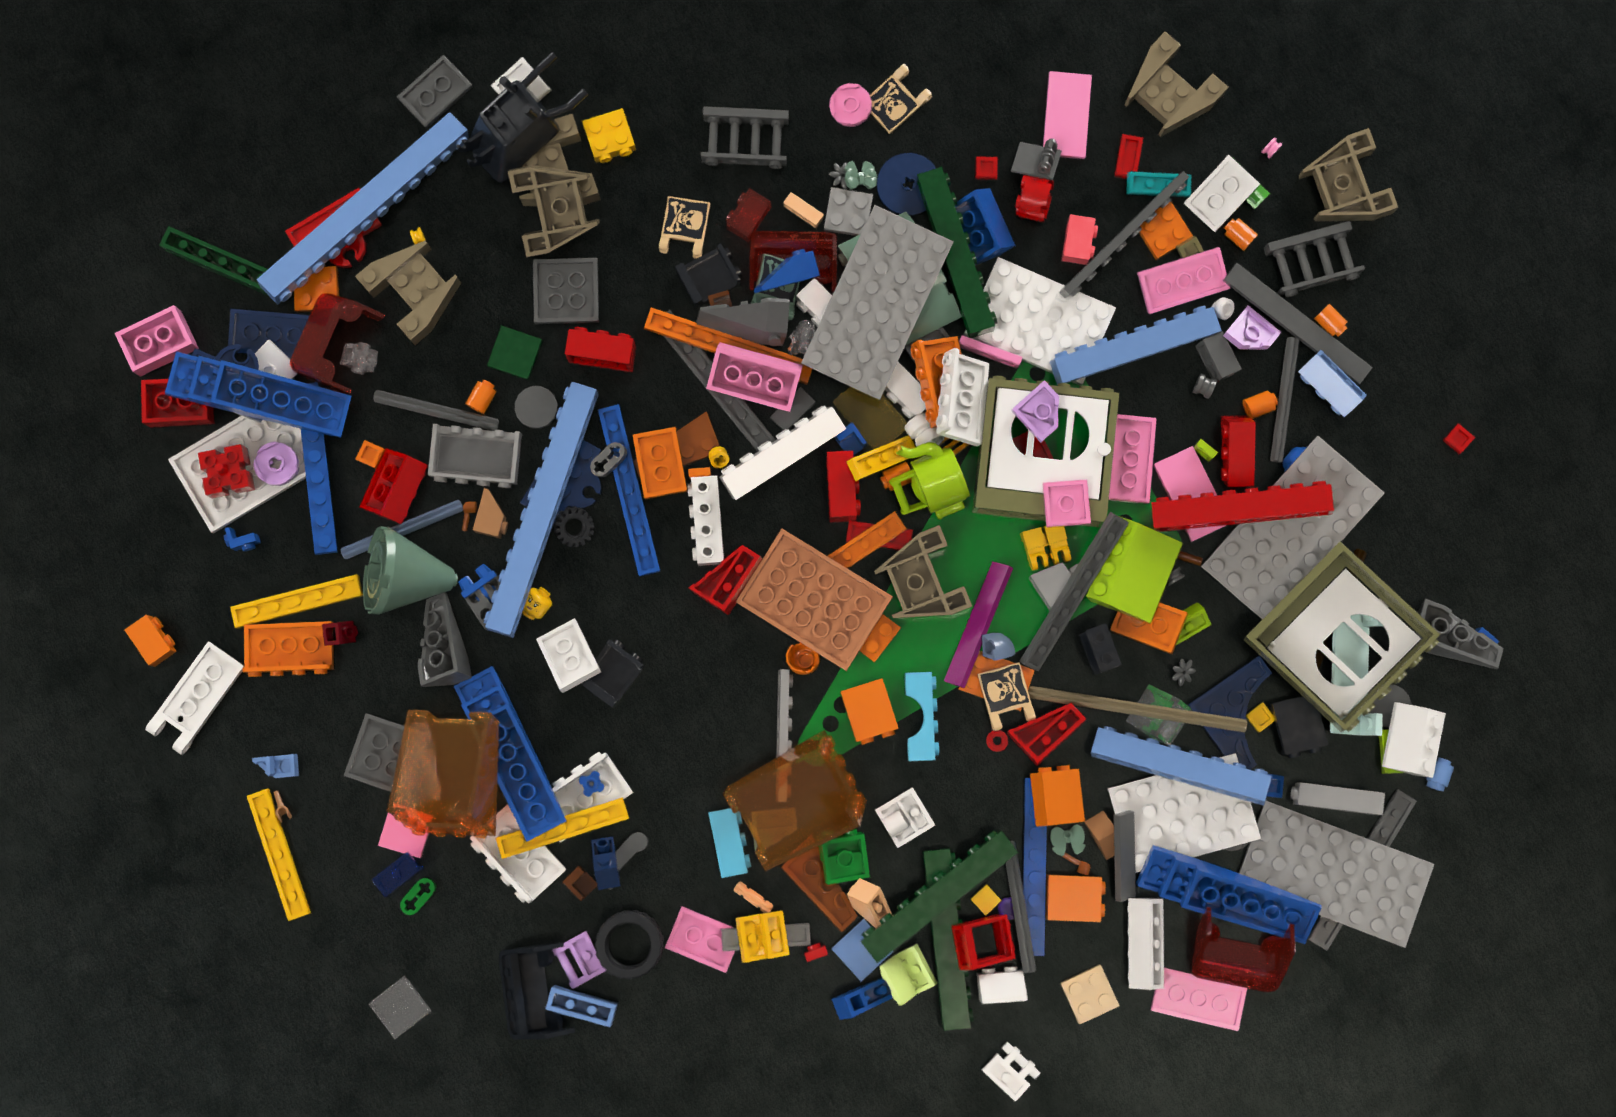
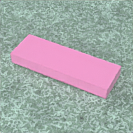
(990, 352)

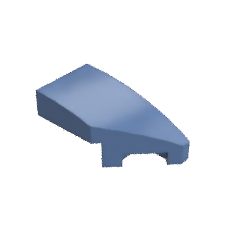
(279, 766)

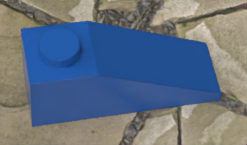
(792, 270)
(862, 998)

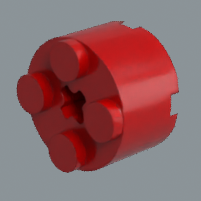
(1035, 198)

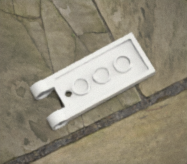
(197, 695)

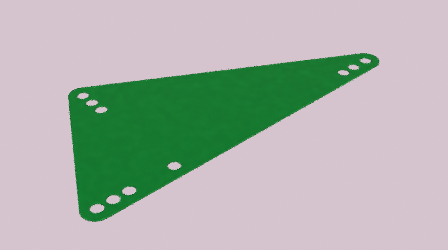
(973, 544)

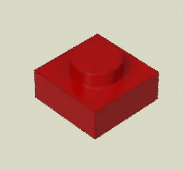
(815, 951)

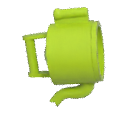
(934, 479)

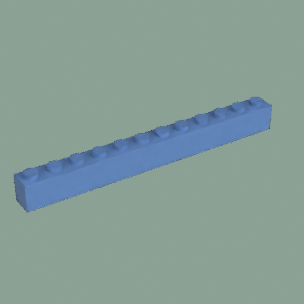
(362, 209)
(541, 510)

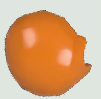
(802, 659)

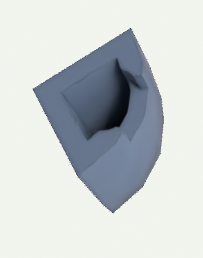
(997, 646)

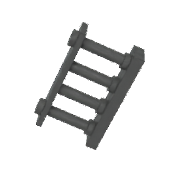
(736, 117)
(1318, 238)

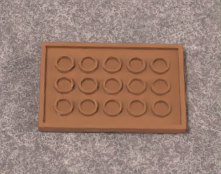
(814, 599)

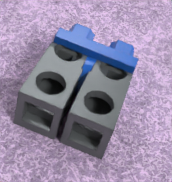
(479, 594)

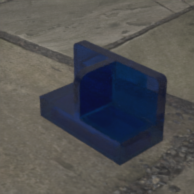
(397, 874)

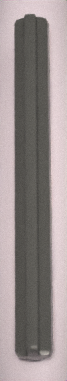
(1284, 400)
(436, 410)
(1020, 914)

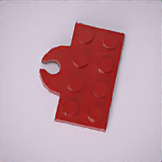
(305, 227)

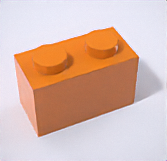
(151, 640)

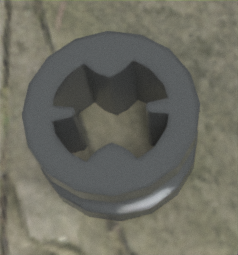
(1175, 576)

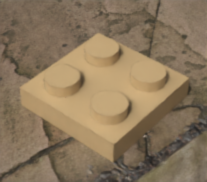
(1089, 994)

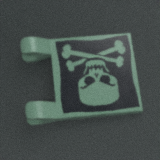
(789, 291)

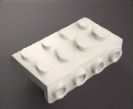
(962, 398)
(570, 791)
(528, 871)

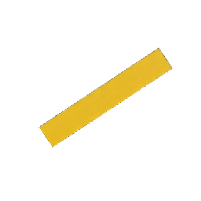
(296, 601)
(576, 824)
(278, 854)

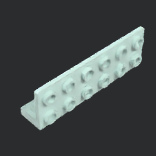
(1355, 655)

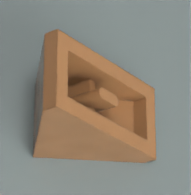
(1102, 832)

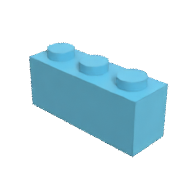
(729, 842)

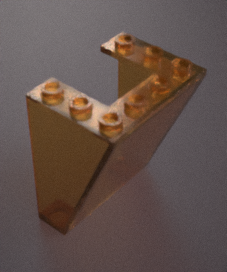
(447, 775)
(798, 801)

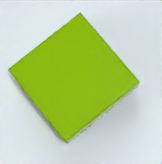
(1205, 450)

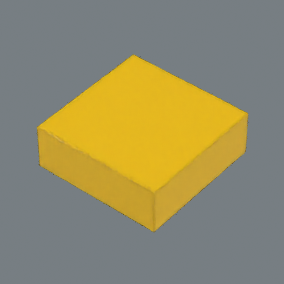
(1260, 717)
(985, 899)

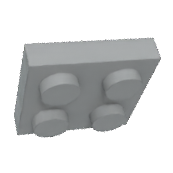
(847, 211)

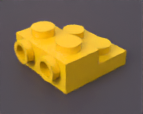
(609, 136)

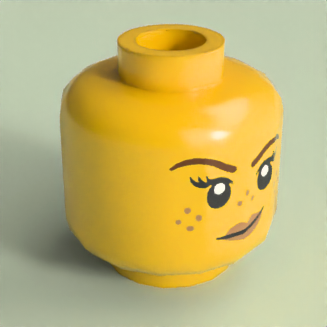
(537, 603)

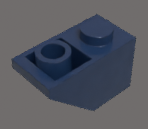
(605, 863)

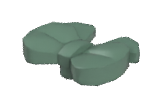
(866, 177)
(1060, 837)

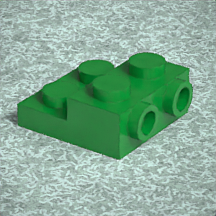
(845, 858)

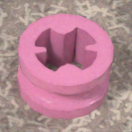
(1271, 148)

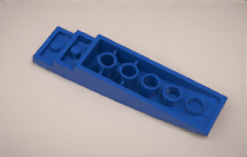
(257, 394)
(519, 768)
(1228, 893)

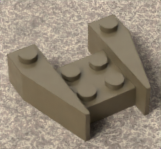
(1167, 93)
(553, 157)
(1344, 185)
(558, 206)
(416, 284)
(916, 579)

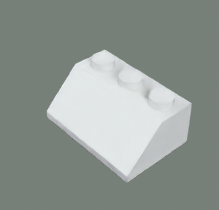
(1413, 740)

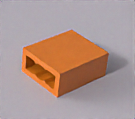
(869, 711)
(1057, 796)
(1074, 898)

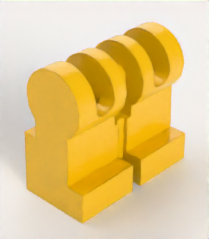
(1035, 541)

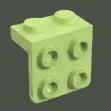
(907, 974)

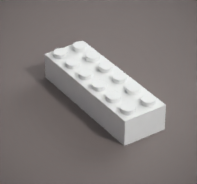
(782, 452)

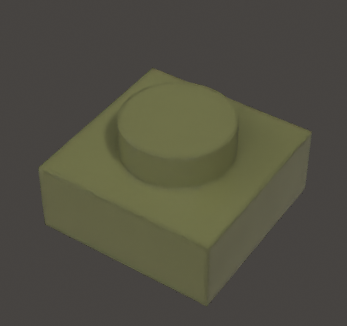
(1189, 247)

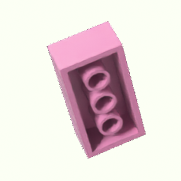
(754, 376)

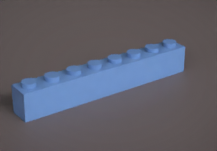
(1135, 346)
(1181, 766)

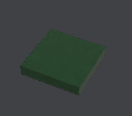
(514, 353)

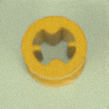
(417, 236)
(715, 453)

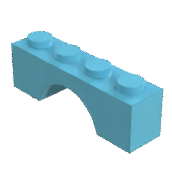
(922, 744)

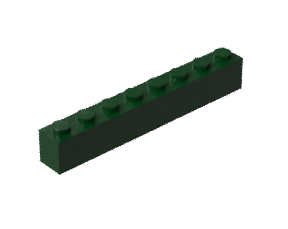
(960, 261)
(938, 896)
(950, 979)

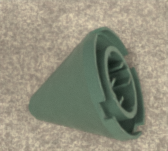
(401, 573)

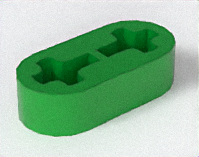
(414, 892)

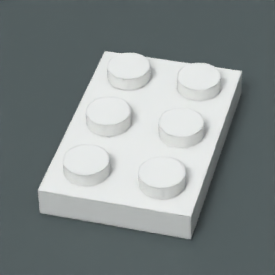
(1221, 193)
(568, 655)

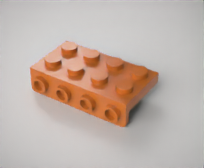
(929, 370)
(286, 649)

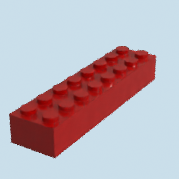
(1242, 507)

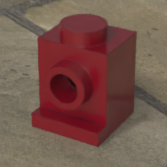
(344, 631)

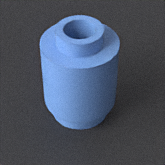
(1441, 776)

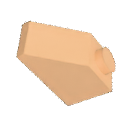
(868, 901)

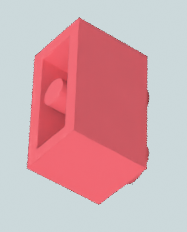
(1078, 239)

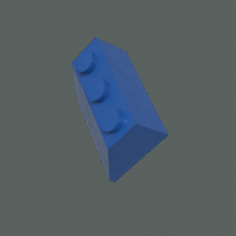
(984, 225)

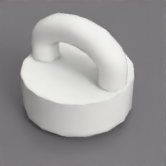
(1223, 308)

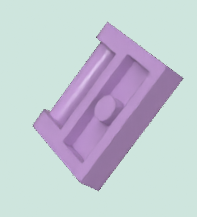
(585, 956)

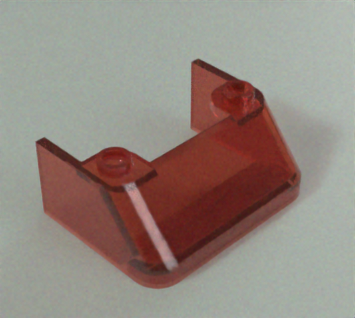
(783, 243)
(317, 333)
(1241, 962)

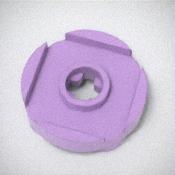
(264, 460)

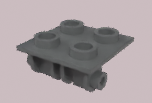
(1037, 160)

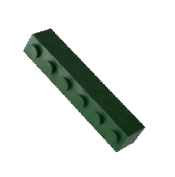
(212, 258)

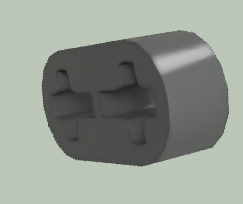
(605, 456)

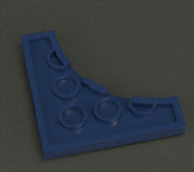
(1231, 700)

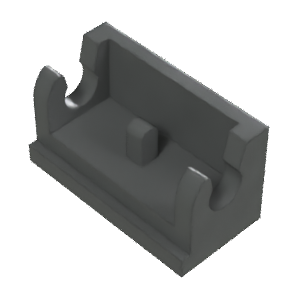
(1218, 356)

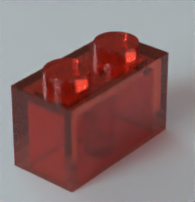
(748, 214)

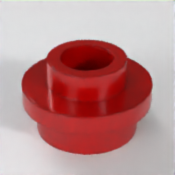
(1004, 740)

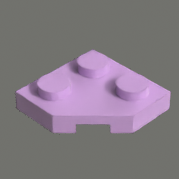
(1251, 331)
(1039, 411)

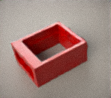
(965, 943)

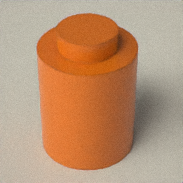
(1240, 233)
(1331, 321)
(481, 396)
(1260, 404)
(893, 472)

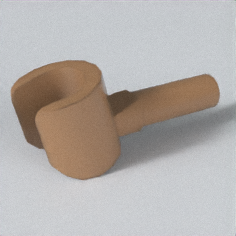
(281, 810)

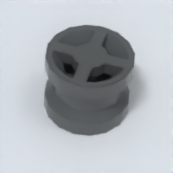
(1204, 386)

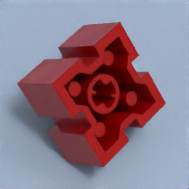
(226, 471)

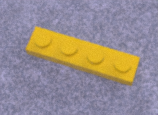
(879, 458)

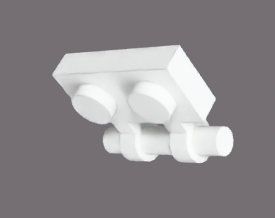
(1005, 1076)

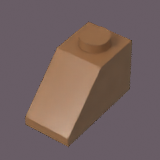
(490, 517)

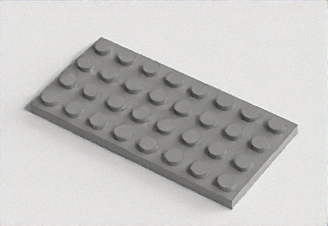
(877, 302)
(1271, 557)
(1341, 871)

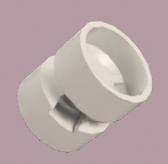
(920, 430)

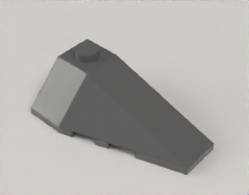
(756, 322)
(1457, 638)
(443, 650)

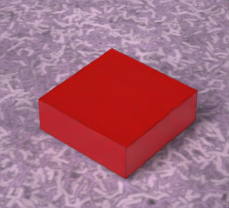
(986, 168)
(1458, 438)

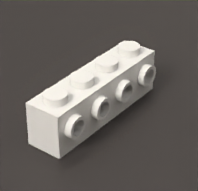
(707, 520)
(1146, 943)

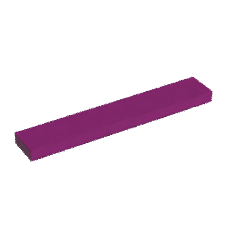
(978, 624)

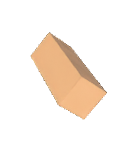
(803, 210)

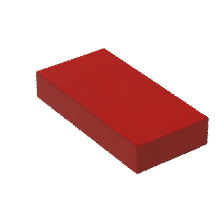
(1128, 155)

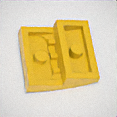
(762, 936)

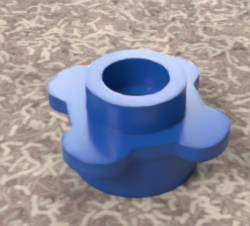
(593, 777)

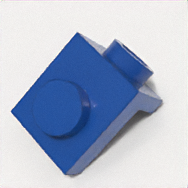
(244, 542)

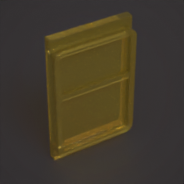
(873, 418)

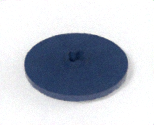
(892, 181)

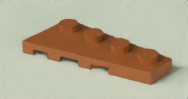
(694, 440)
(808, 875)

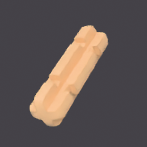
(753, 897)

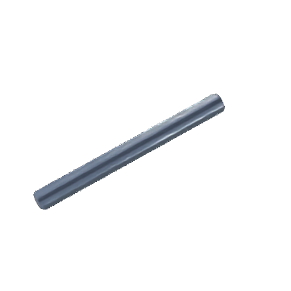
(407, 527)

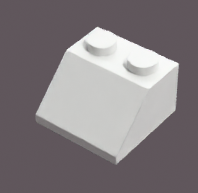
(1001, 985)

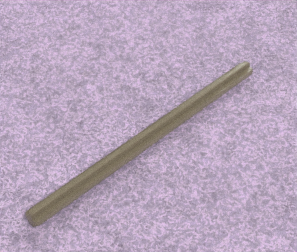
(1138, 709)

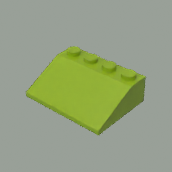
(1136, 572)

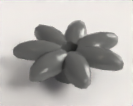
(839, 175)
(1183, 672)

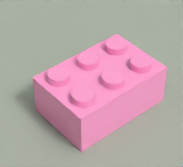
(155, 340)

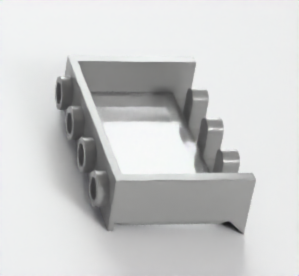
(474, 455)

